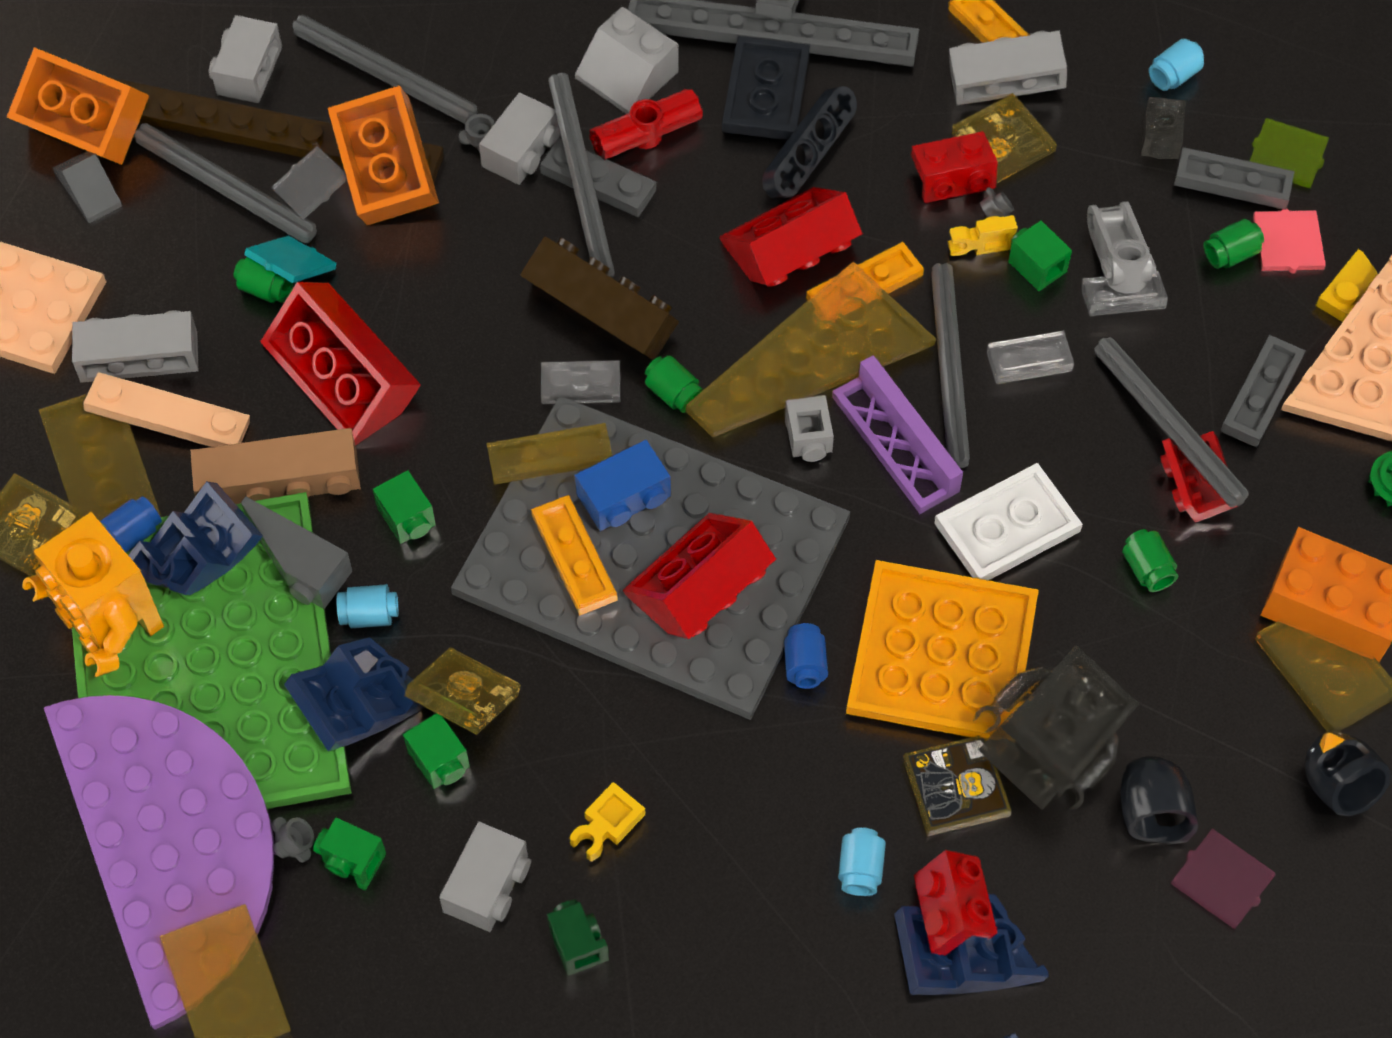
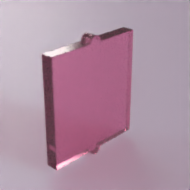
(1223, 878)

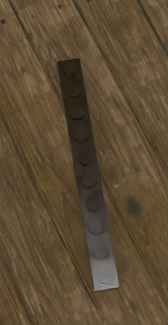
(248, 125)

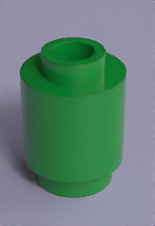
(1234, 244)
(259, 282)
(672, 382)
(1150, 560)

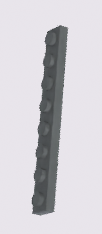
(824, 34)

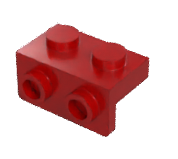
(955, 166)
(1192, 490)
(954, 901)

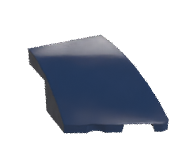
(197, 544)
(353, 693)
(972, 966)

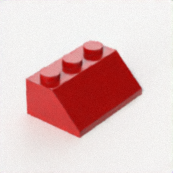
(793, 235)
(701, 574)

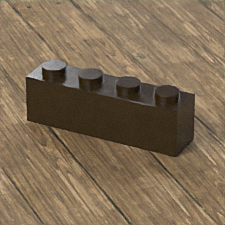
(599, 297)

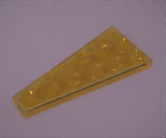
(812, 352)

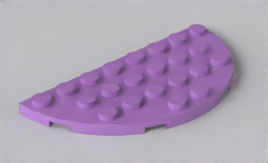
(168, 826)

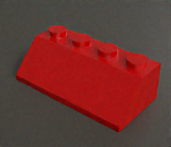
(338, 360)

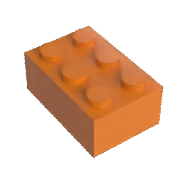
(78, 106)
(383, 155)
(1334, 593)

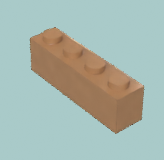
(280, 466)

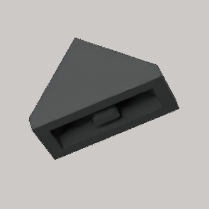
(88, 186)

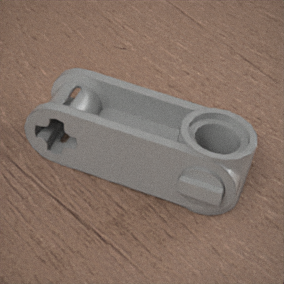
(1120, 247)

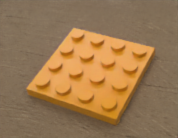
(939, 648)

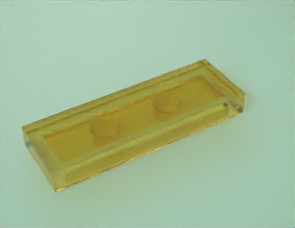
(548, 453)

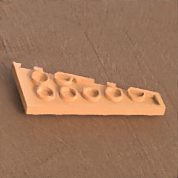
(1354, 372)

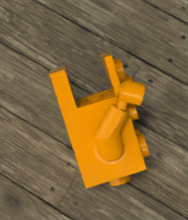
(94, 590)

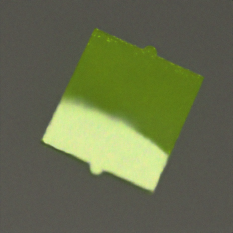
(1290, 149)

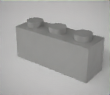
(1008, 67)
(135, 345)

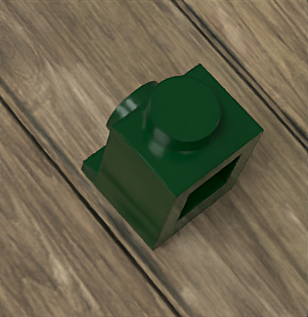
(576, 937)

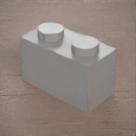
(245, 59)
(519, 139)
(485, 876)

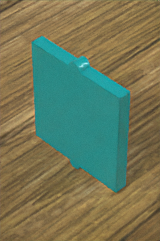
(290, 259)

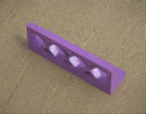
(909, 426)

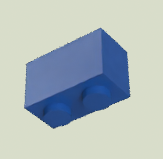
(623, 485)

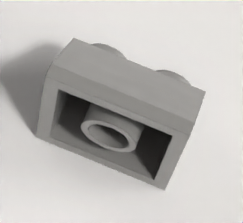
(628, 60)

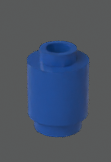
(132, 522)
(805, 656)

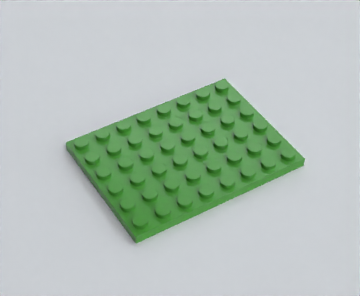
(228, 665)

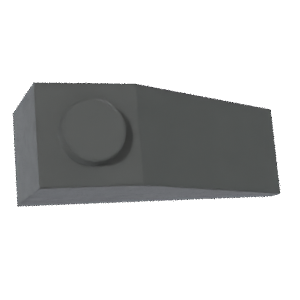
(304, 560)

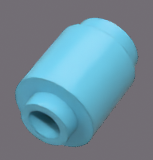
(1176, 64)
(367, 606)
(861, 862)

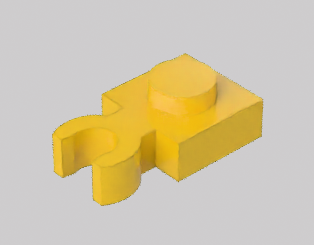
(988, 236)
(609, 816)

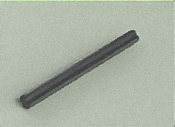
(384, 68)
(580, 170)
(225, 183)
(950, 364)
(1171, 422)

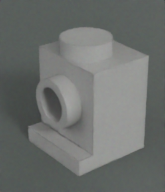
(809, 427)

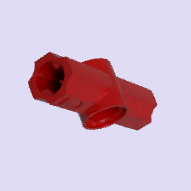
(645, 124)

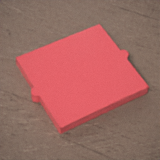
(1290, 241)

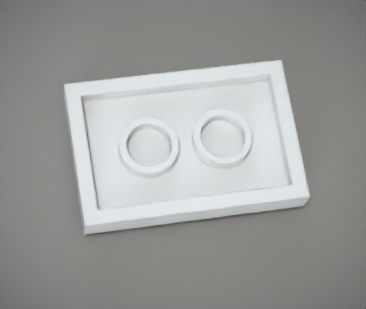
(1008, 523)

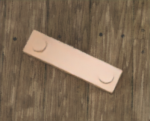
(165, 412)

